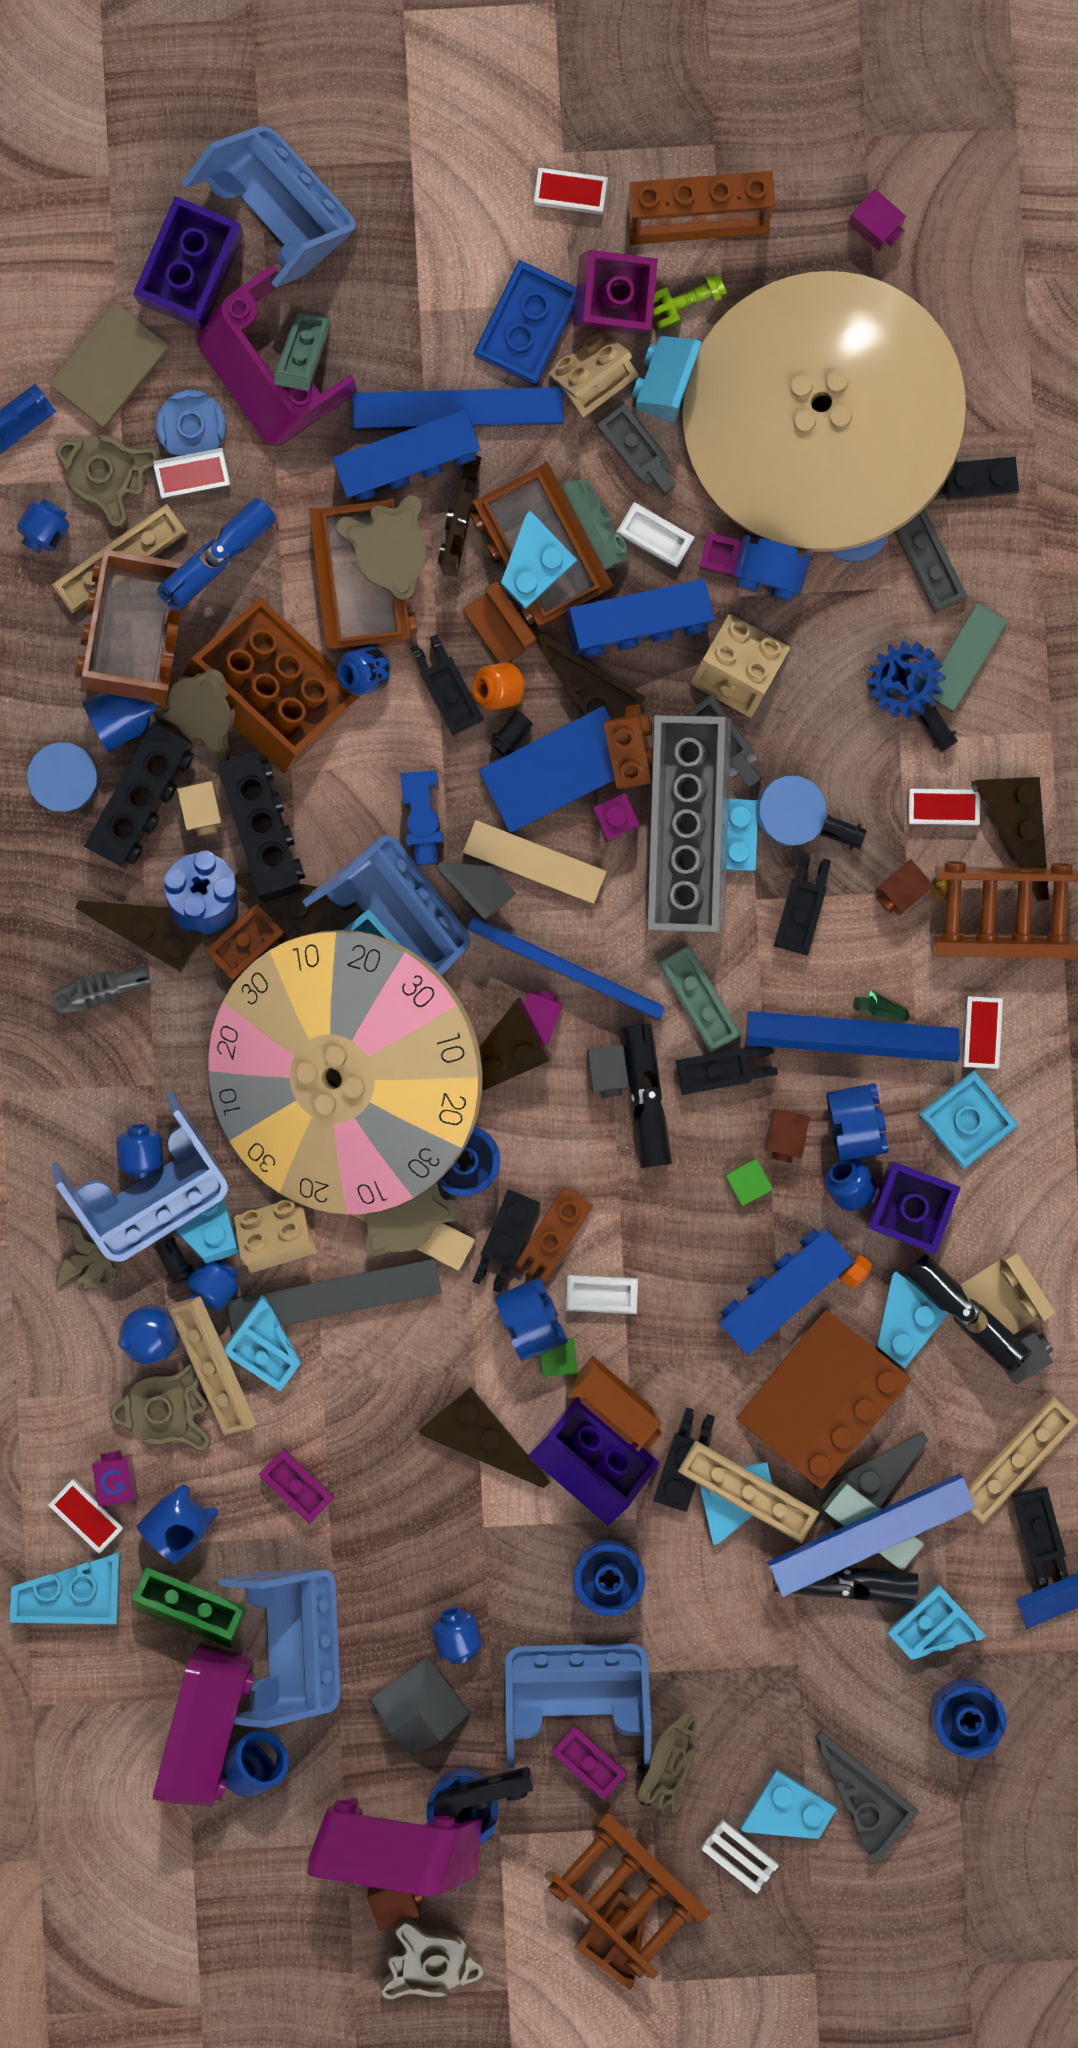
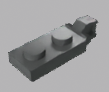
(636, 448)
(741, 752)

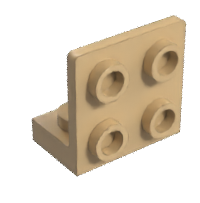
(740, 665)
(1008, 1294)

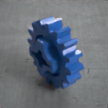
(921, 679)

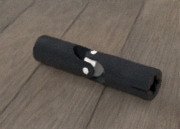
(648, 1112)
(949, 1296)
(873, 1586)

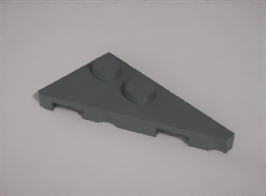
(878, 1474)
(873, 1805)

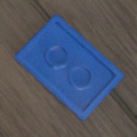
(527, 323)

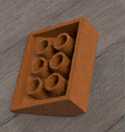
(276, 682)
(823, 1399)

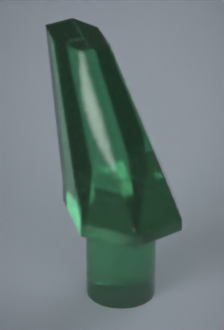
(881, 1006)

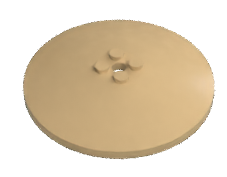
(838, 472)

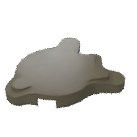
(105, 472)
(390, 547)
(200, 711)
(409, 1223)
(164, 1408)
(670, 1766)
(429, 1962)

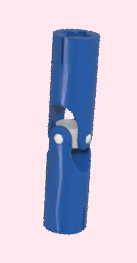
(233, 539)

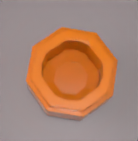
(856, 1272)

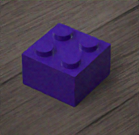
(912, 1207)

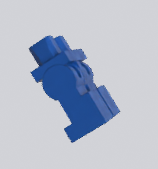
(422, 820)

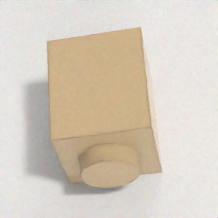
(201, 808)

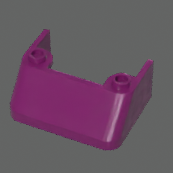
(272, 410)
(203, 1727)
(394, 1852)

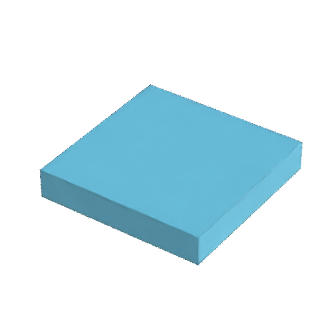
(968, 1119)

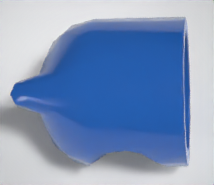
(118, 718)
(148, 1335)
(176, 1524)
(250, 1769)

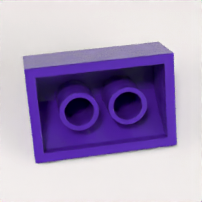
(593, 1462)

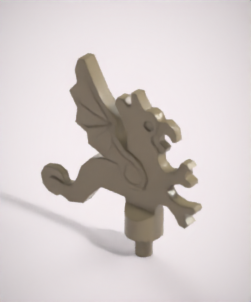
(92, 1257)

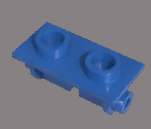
(23, 416)

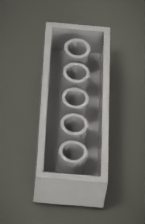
(689, 823)

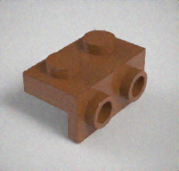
(629, 748)
(246, 942)

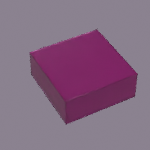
(720, 554)

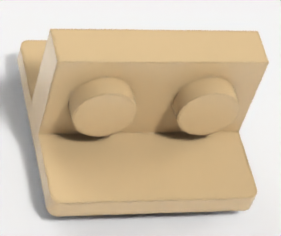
(594, 372)
(274, 1235)

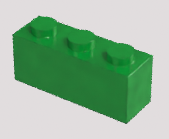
(188, 1607)

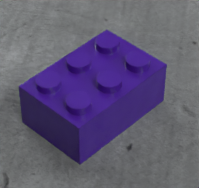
(188, 263)

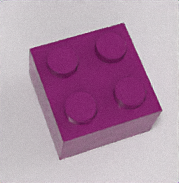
(615, 292)

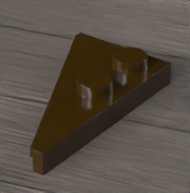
(458, 520)
(586, 683)
(1018, 815)
(317, 917)
(147, 928)
(511, 1047)
(476, 1431)

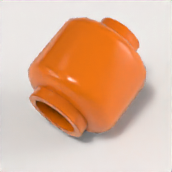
(498, 686)

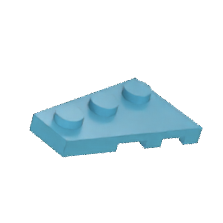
(71, 1596)

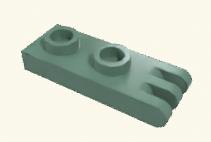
(596, 523)

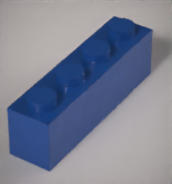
(407, 454)
(639, 617)
(785, 1290)

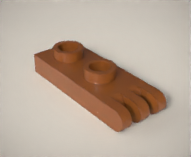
(554, 1233)

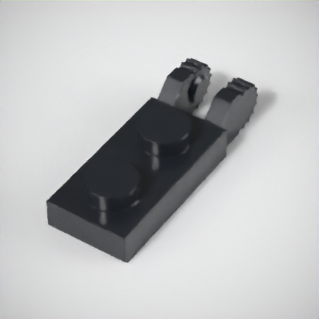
(981, 479)
(448, 689)
(802, 909)
(720, 1070)
(507, 1236)
(673, 1487)
(1040, 1532)
(483, 1791)

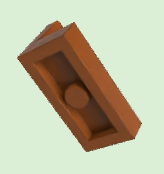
(500, 624)

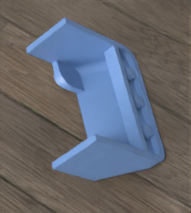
(280, 192)
(401, 899)
(156, 1203)
(300, 1645)
(577, 1682)

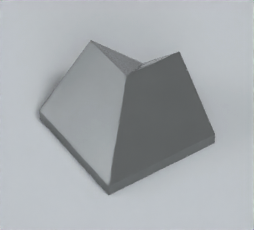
(478, 886)
(419, 1707)

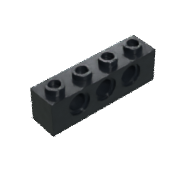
(155, 745)
(237, 776)

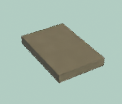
(109, 365)

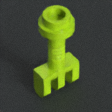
(713, 287)

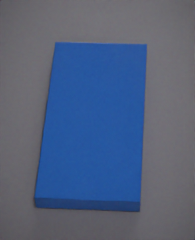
(551, 771)

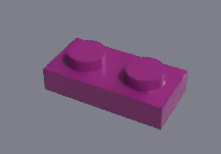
(296, 1485)
(589, 1762)

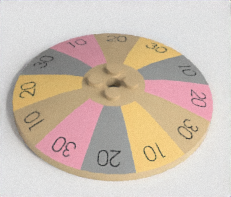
(402, 1061)

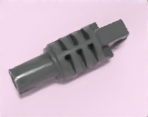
(98, 989)

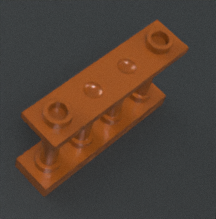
(1022, 942)
(660, 1884)

